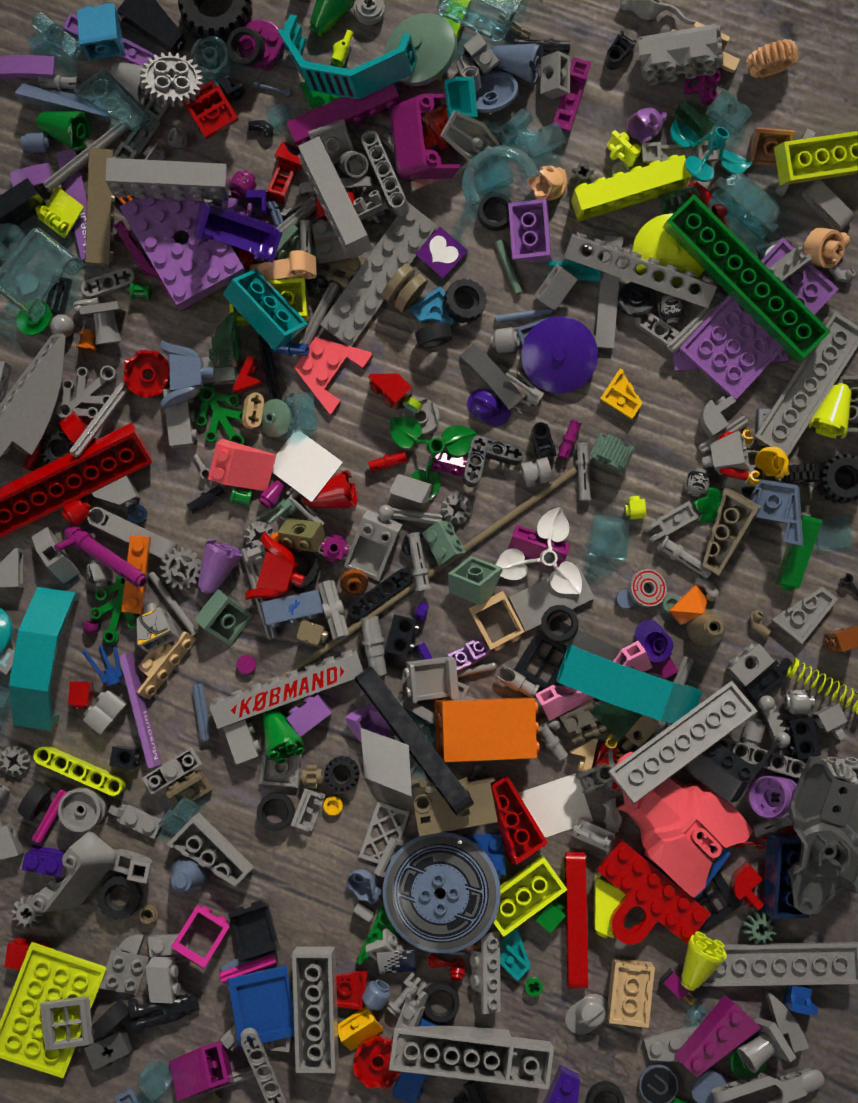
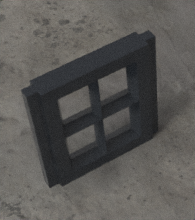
(530, 652)
(728, 896)

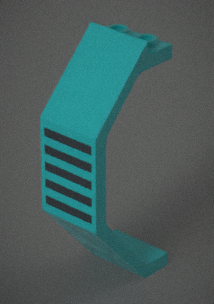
(345, 82)

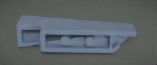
(58, 101)

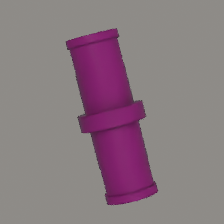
(569, 439)

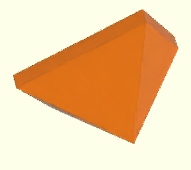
(689, 606)

